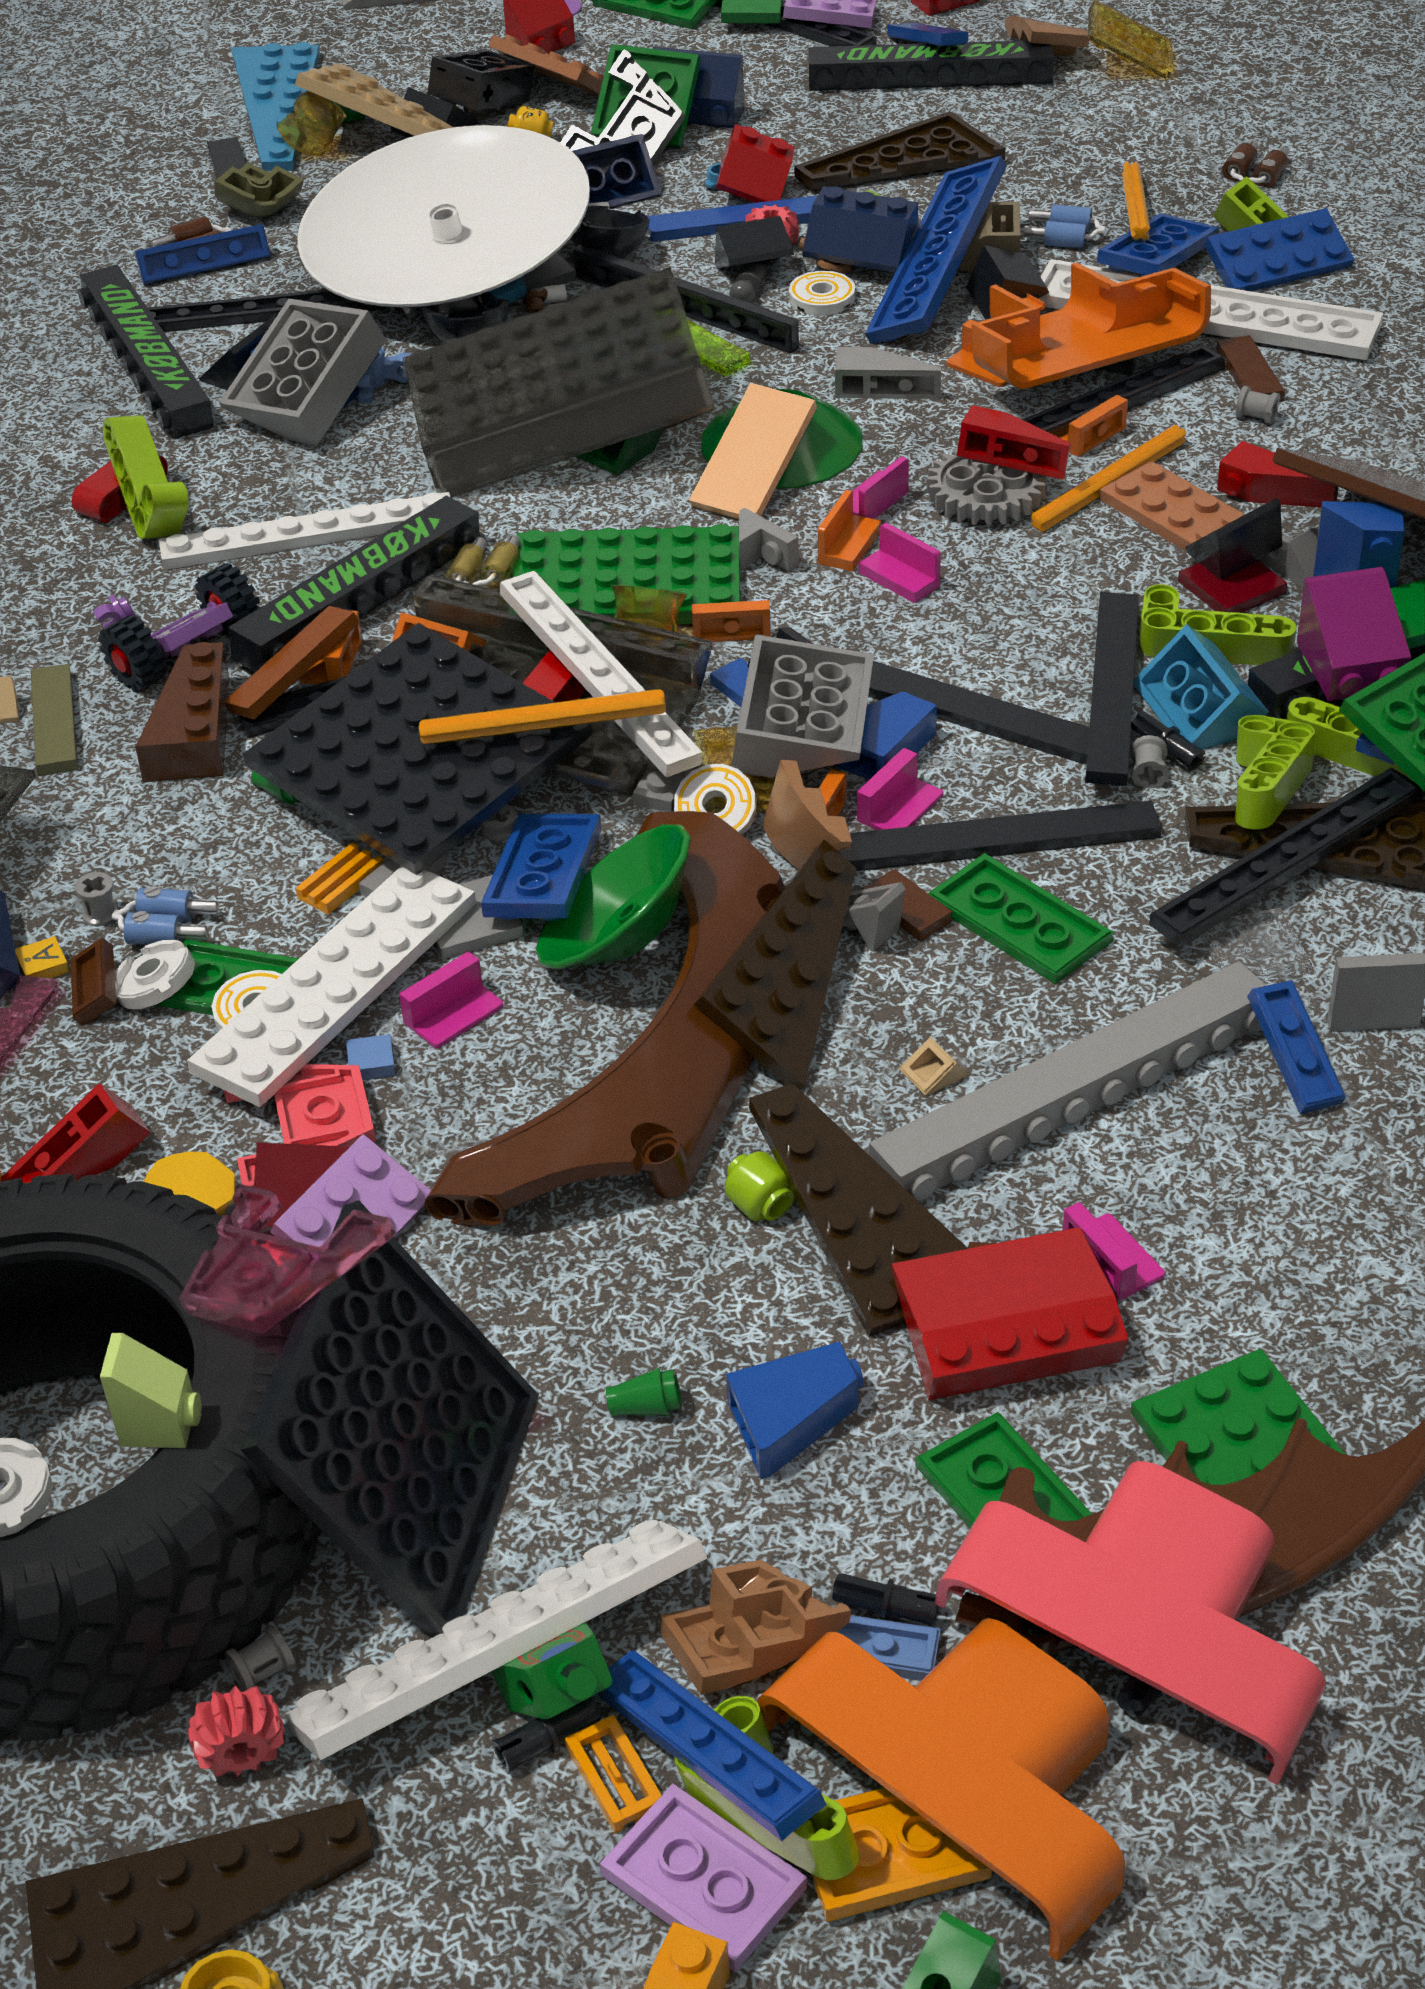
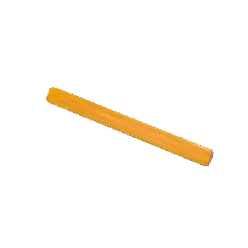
(1135, 201)
(1090, 488)
(542, 716)

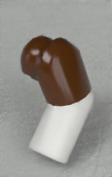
(537, 297)

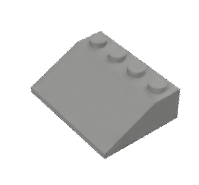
(304, 369)
(801, 706)

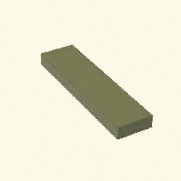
(54, 720)

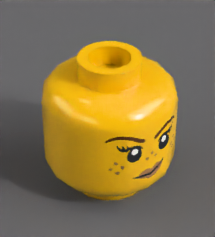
(532, 120)

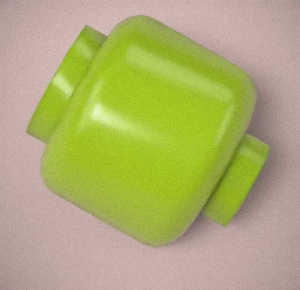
(758, 1186)

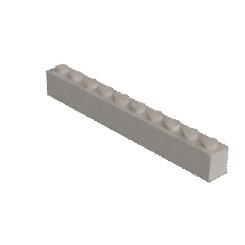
(1069, 1083)

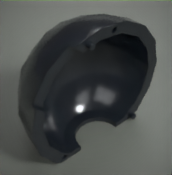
(611, 230)
(463, 317)

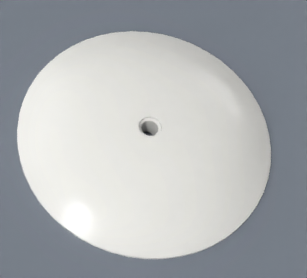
(443, 216)

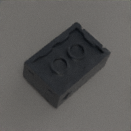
(480, 80)

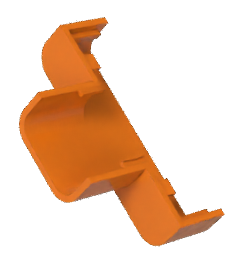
(1094, 329)
(977, 1755)

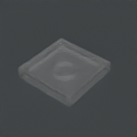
(1261, 943)

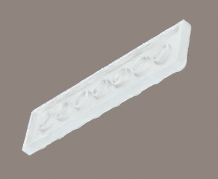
(330, 985)
(494, 1637)

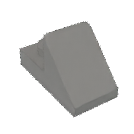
(766, 540)
(1295, 556)
(656, 790)
(875, 913)

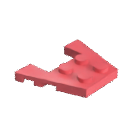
(318, 1108)

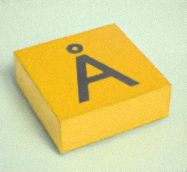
(42, 959)

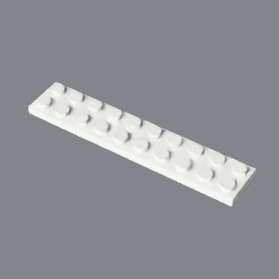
(1262, 316)

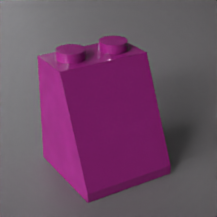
(1350, 631)

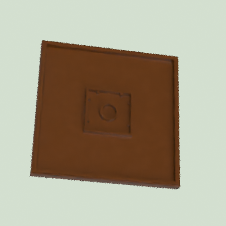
(1358, 478)

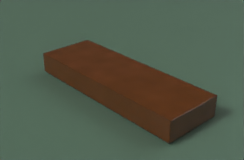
(1248, 365)

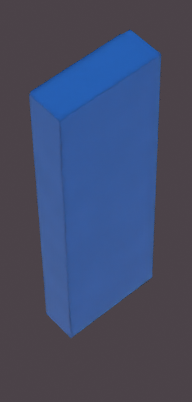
(1296, 1046)

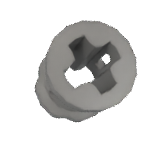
(1257, 405)
(1149, 756)
(96, 894)
(260, 1659)

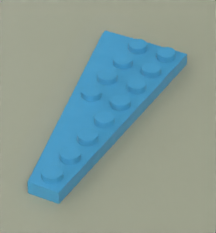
(269, 90)

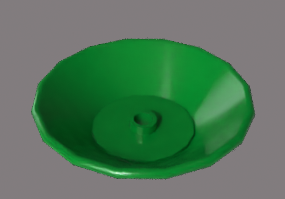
(824, 451)
(620, 902)

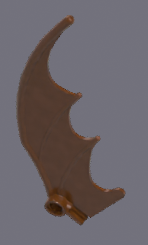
(1309, 1497)

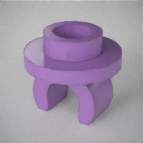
(117, 610)

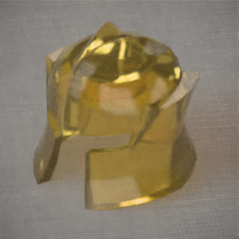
(312, 124)
(648, 606)

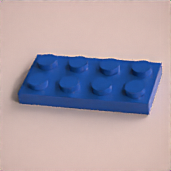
(1168, 245)
(1279, 251)
(541, 866)

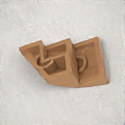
(1061, 37)
(799, 819)
(750, 1626)

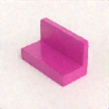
(882, 489)
(903, 564)
(895, 795)
(448, 1001)
(1117, 1252)

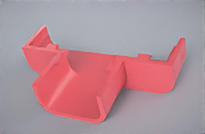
(1154, 1598)

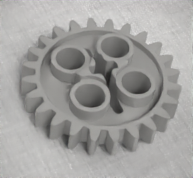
(983, 489)

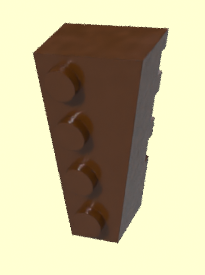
(189, 719)

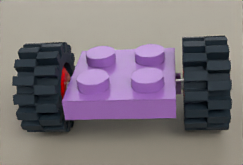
(138, 654)

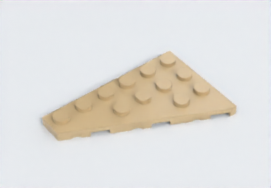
(366, 96)

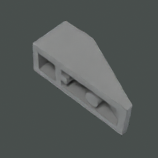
(882, 374)

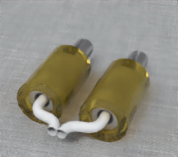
(497, 567)

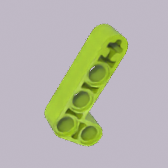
(152, 501)
(1239, 636)
(1335, 735)
(1277, 763)
(819, 1845)

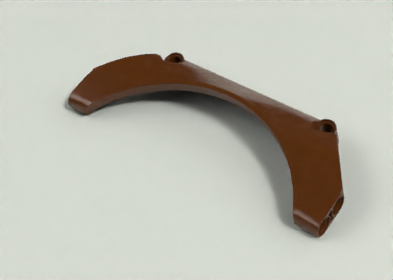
(666, 1090)

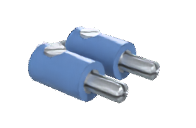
(1064, 226)
(162, 915)

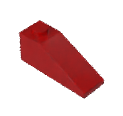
(1011, 443)
(1253, 477)
(86, 1140)

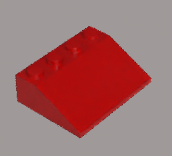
(1009, 1313)

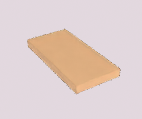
(753, 452)

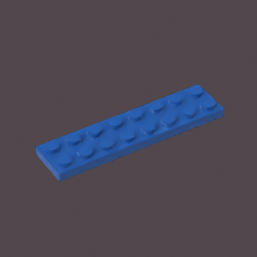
(935, 251)

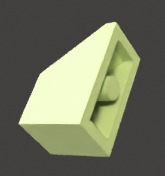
(148, 1396)

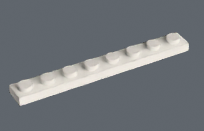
(290, 532)
(597, 670)

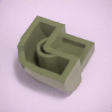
(256, 190)

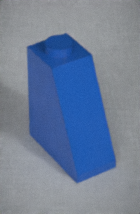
(888, 728)
(792, 1402)

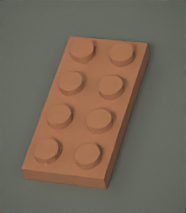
(549, 64)
(1167, 504)

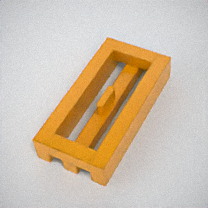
(335, 875)
(633, 1809)

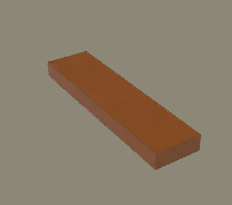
(291, 662)

